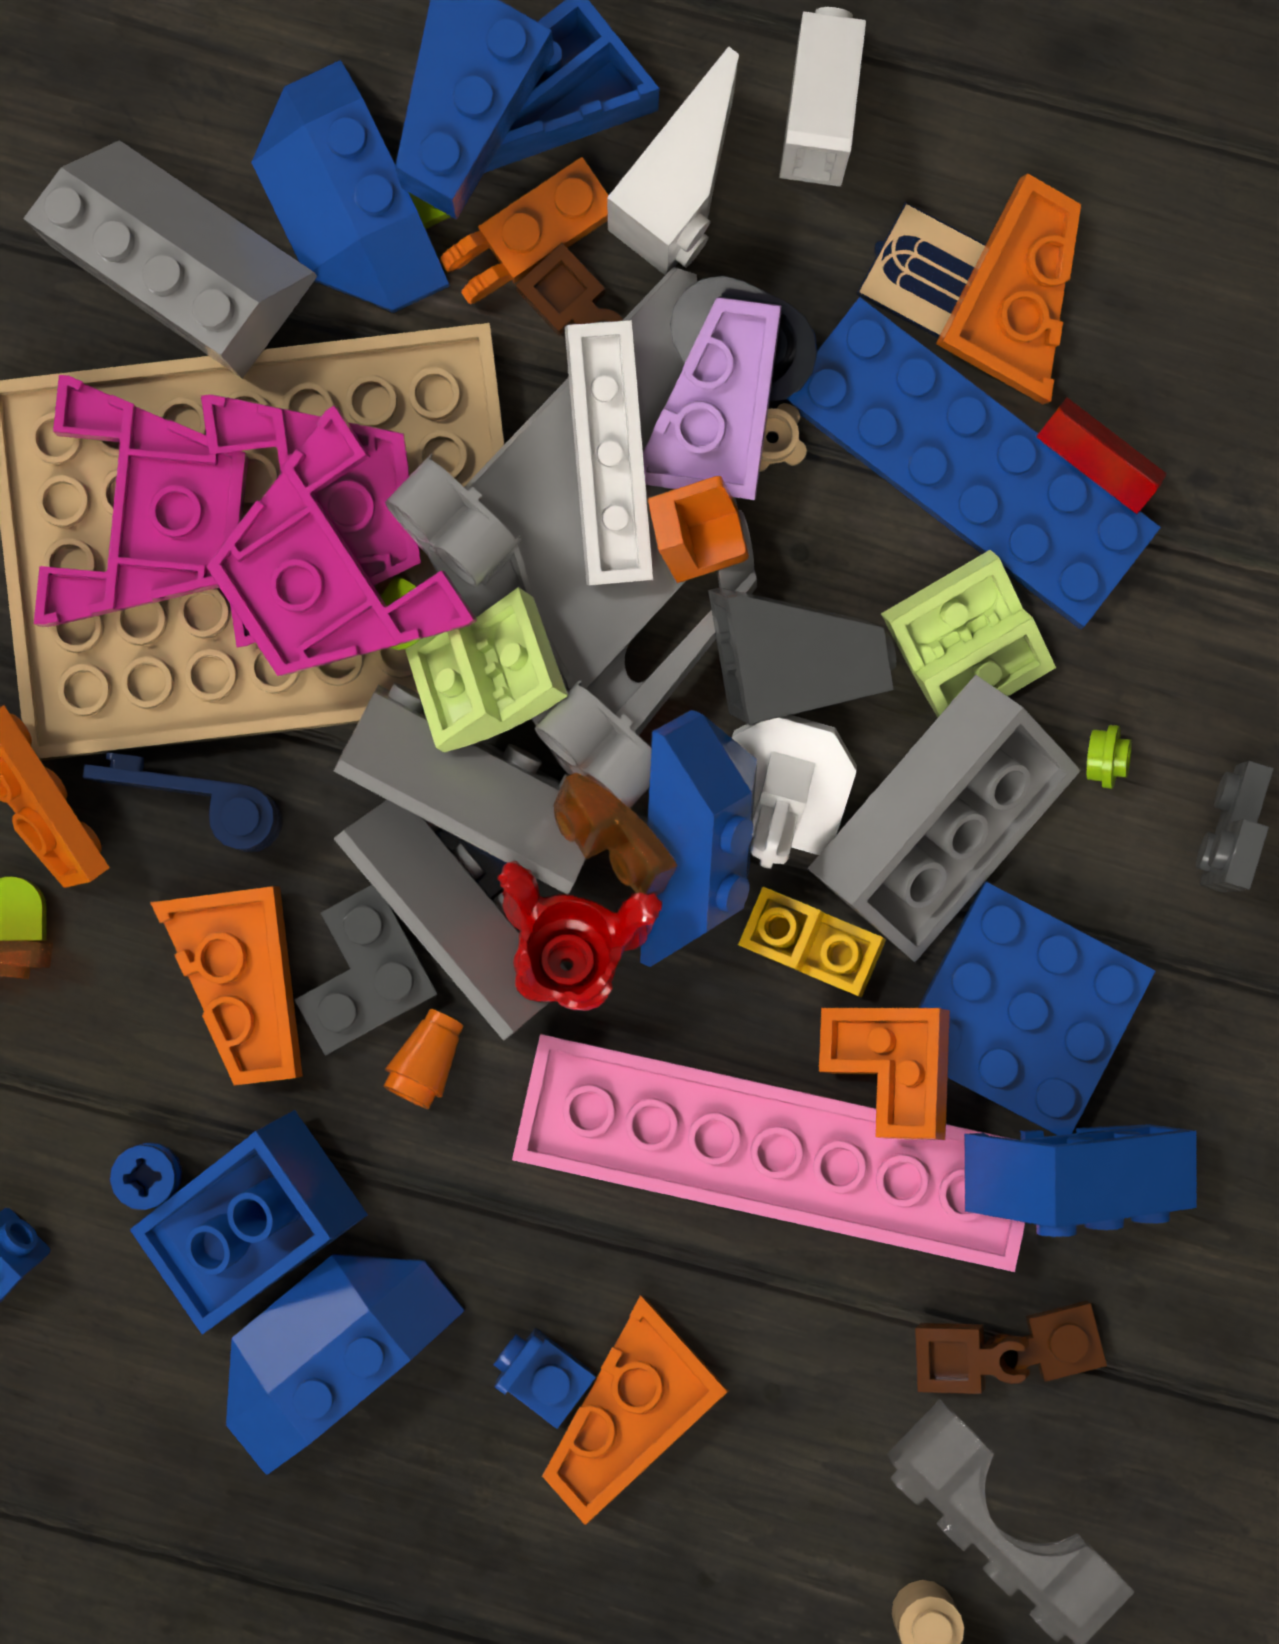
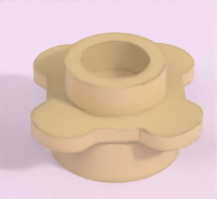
(788, 447)

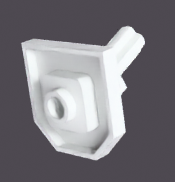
(799, 785)

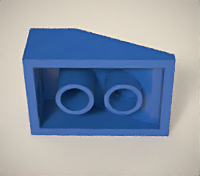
(248, 1221)

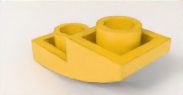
(812, 942)

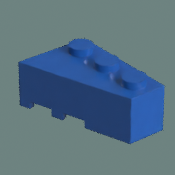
(584, 88)
(466, 94)
(1082, 1177)

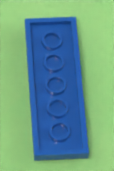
(970, 464)

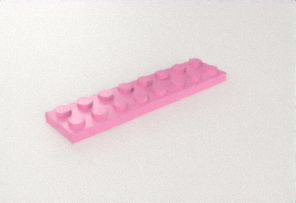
(752, 1151)

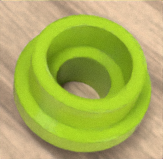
(1108, 756)

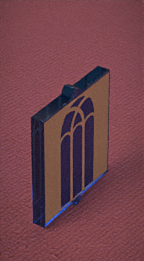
(920, 270)

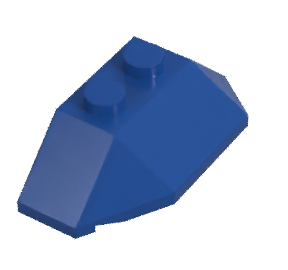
(343, 195)
(704, 819)
(329, 1349)

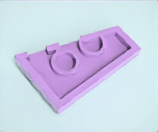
(719, 402)

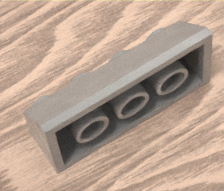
(171, 253)
(472, 791)
(945, 817)
(443, 908)

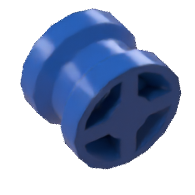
(158, 1173)

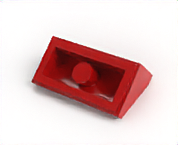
(1102, 455)

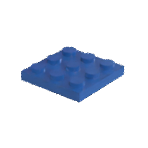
(1032, 1008)

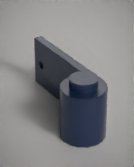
(237, 813)

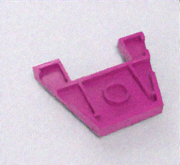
(351, 502)
(168, 509)
(302, 583)

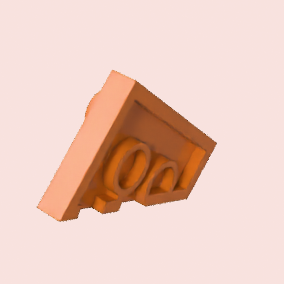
(1015, 293)
(41, 809)
(241, 974)
(636, 1409)

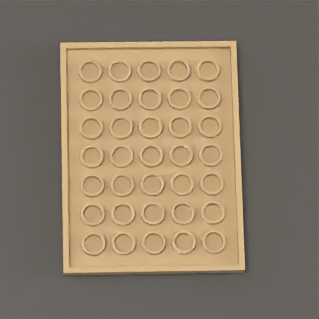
(174, 664)

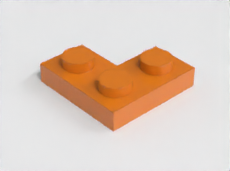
(906, 1052)

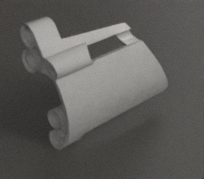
(524, 530)

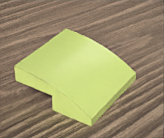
(966, 629)
(486, 674)

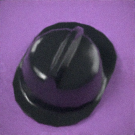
(796, 339)

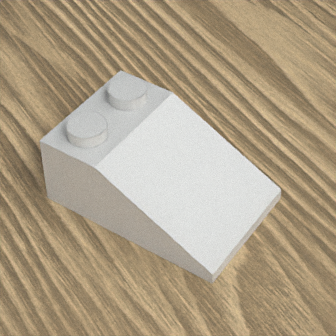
(669, 190)

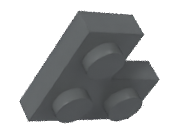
(1235, 848)
(382, 976)

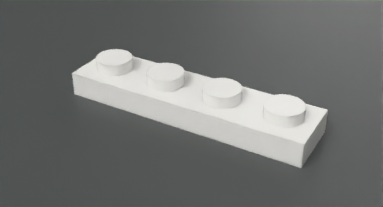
(608, 452)

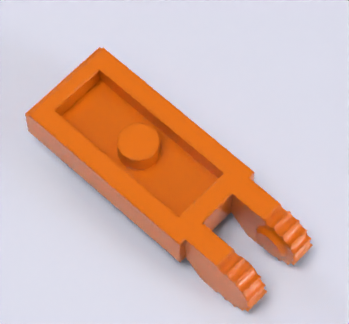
(531, 228)

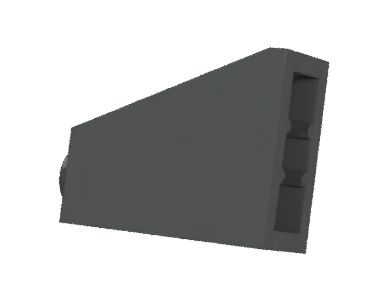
(795, 657)

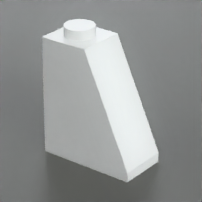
(823, 97)

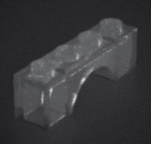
(1064, 1578)

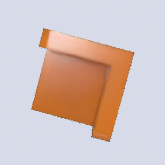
(698, 529)

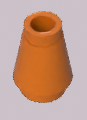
(425, 1060)

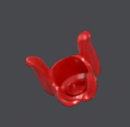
(571, 931)

